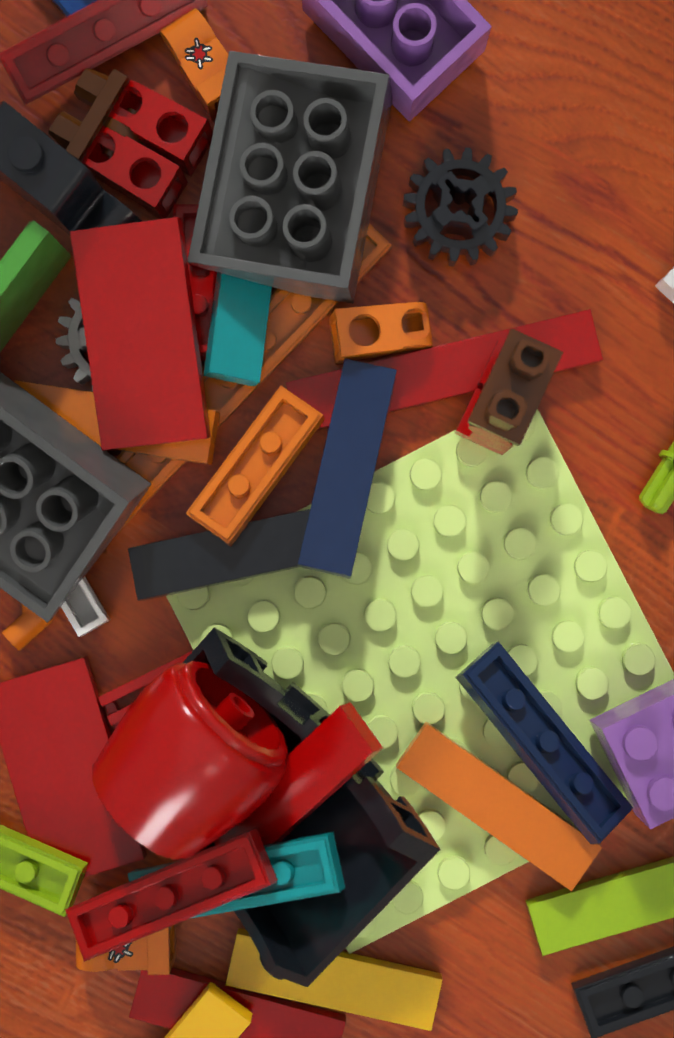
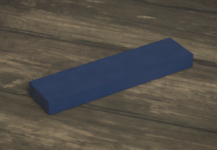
(347, 468)
(544, 743)

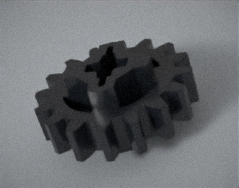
(448, 188)

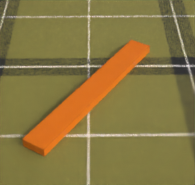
(288, 324)

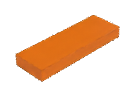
(255, 465)

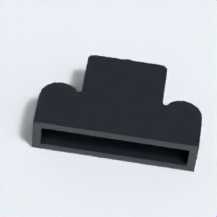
(54, 178)

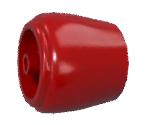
(188, 761)

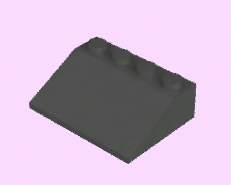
(292, 174)
(57, 501)

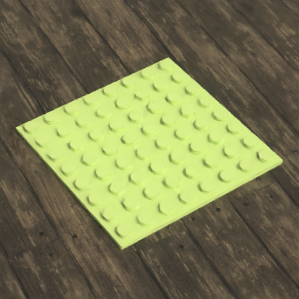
(446, 564)

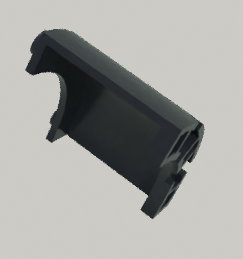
(376, 837)

